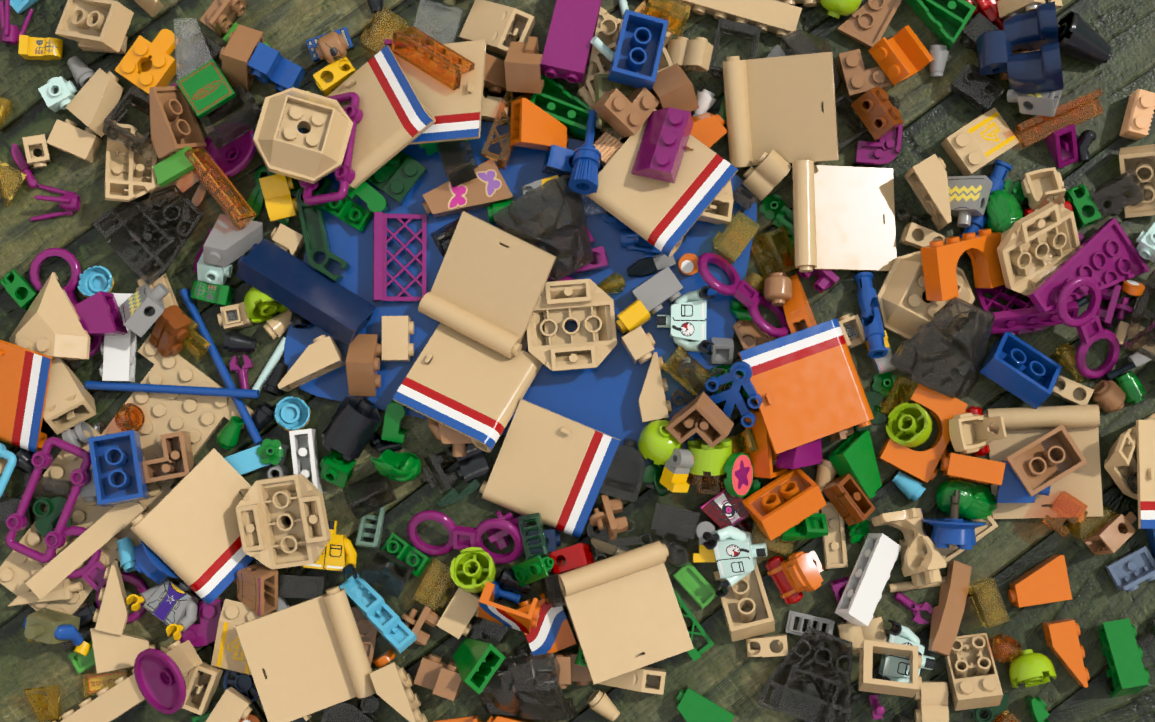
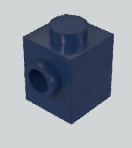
(552, 538)

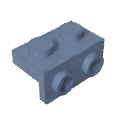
(1132, 569)

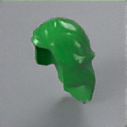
(1002, 211)
(398, 466)
(974, 503)

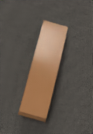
(951, 606)

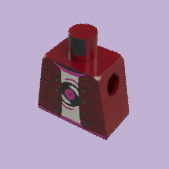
(726, 511)

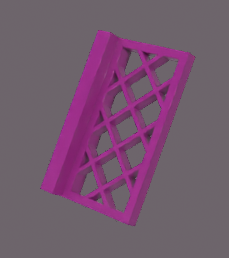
(380, 256)
(1018, 319)

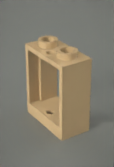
(869, 684)

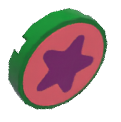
(739, 474)

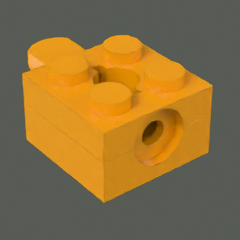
(149, 63)

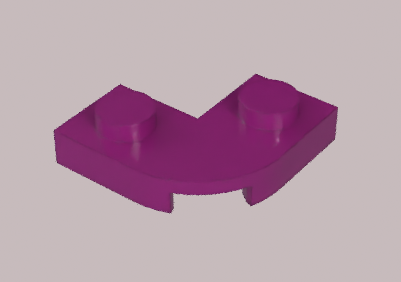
(879, 152)
(206, 630)

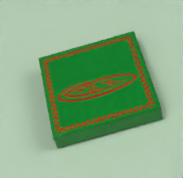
(206, 89)

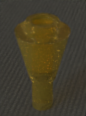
(613, 284)
(1066, 355)

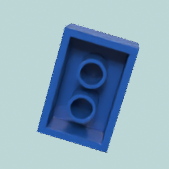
(638, 50)
(1021, 369)
(118, 468)

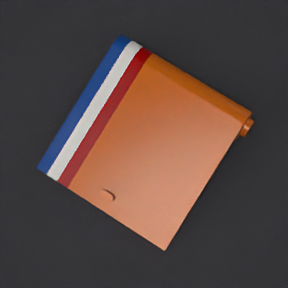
(807, 386)
(23, 395)

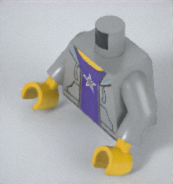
(170, 603)

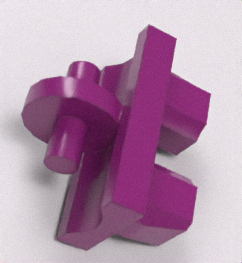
(825, 280)
(1112, 295)
(499, 536)

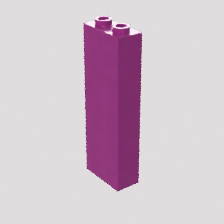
(569, 39)

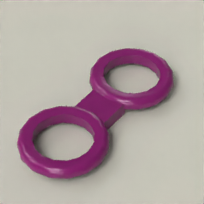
(69, 288)
(743, 292)
(1088, 327)
(464, 537)
(94, 573)

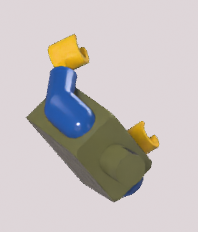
(53, 628)

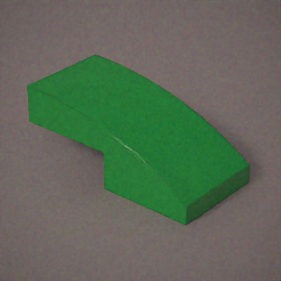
(809, 528)

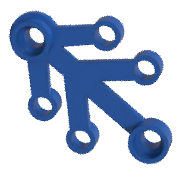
(733, 394)

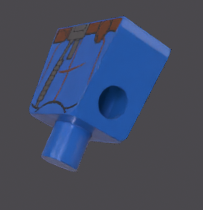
(557, 161)

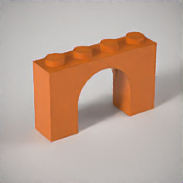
(941, 260)
(922, 464)

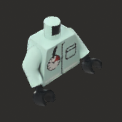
(688, 321)
(733, 554)
(897, 667)

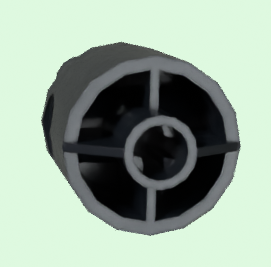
(352, 427)

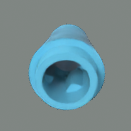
(909, 486)
(126, 554)

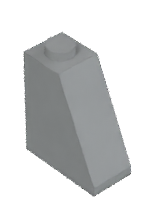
(228, 243)

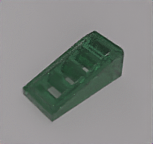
(525, 539)

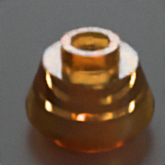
(130, 417)
(1005, 648)

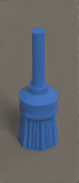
(586, 162)

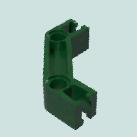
(316, 232)

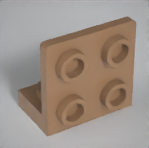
(222, 14)

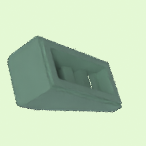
(360, 544)

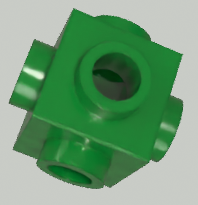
(336, 469)

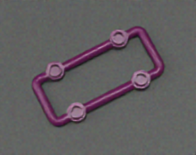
(344, 173)
(18, 520)

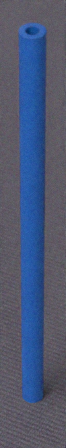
(220, 366)
(172, 389)

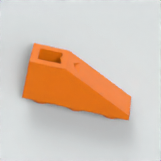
(797, 310)
(1063, 641)

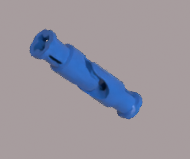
(997, 176)
(870, 312)

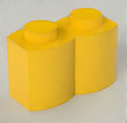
(278, 196)
(632, 317)

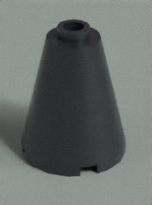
(1081, 41)

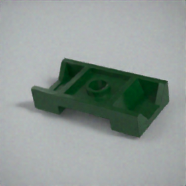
(398, 177)

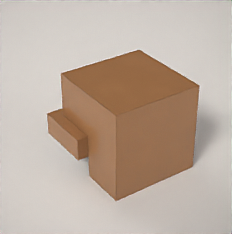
(523, 67)
(674, 90)

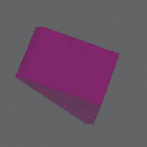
(1063, 146)

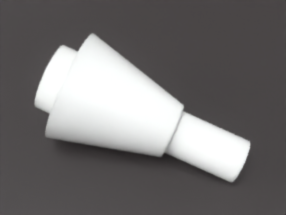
(705, 102)

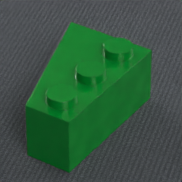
(943, 17)
(563, 107)
(1123, 657)

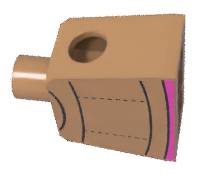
(258, 588)

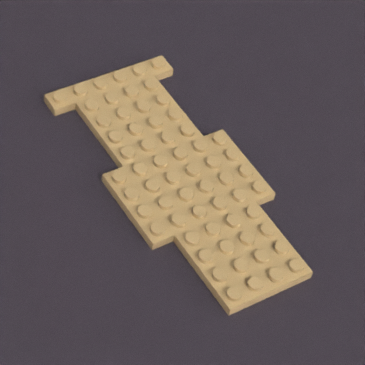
(162, 415)

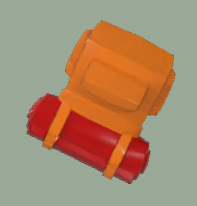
(795, 574)

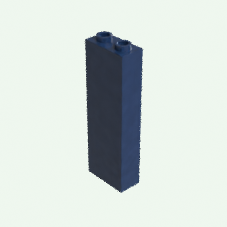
(305, 291)

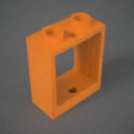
(973, 469)

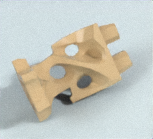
(918, 553)

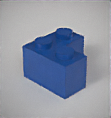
(272, 68)

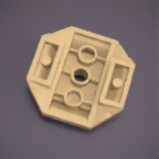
(298, 154)
(1037, 246)
(902, 300)
(577, 302)
(264, 525)

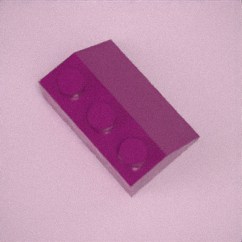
(663, 144)

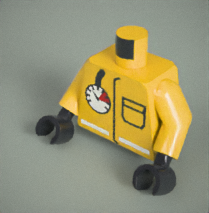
(337, 556)

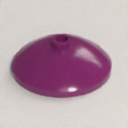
(234, 155)
(160, 680)

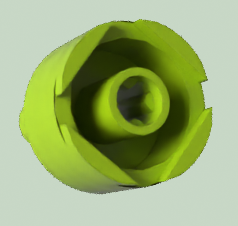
(707, 458)

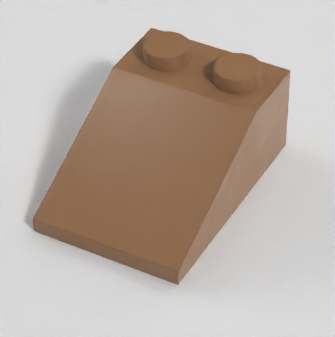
(172, 122)
(1046, 460)

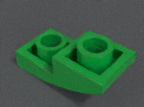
(349, 213)
(407, 553)
(1037, 709)

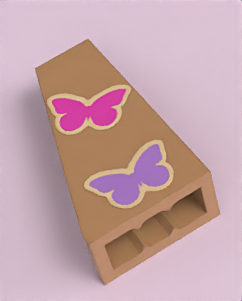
(472, 195)

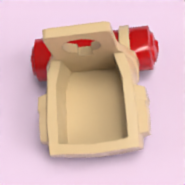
(1043, 188)
(971, 432)

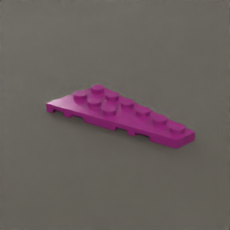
(1104, 256)

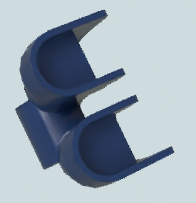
(1027, 71)

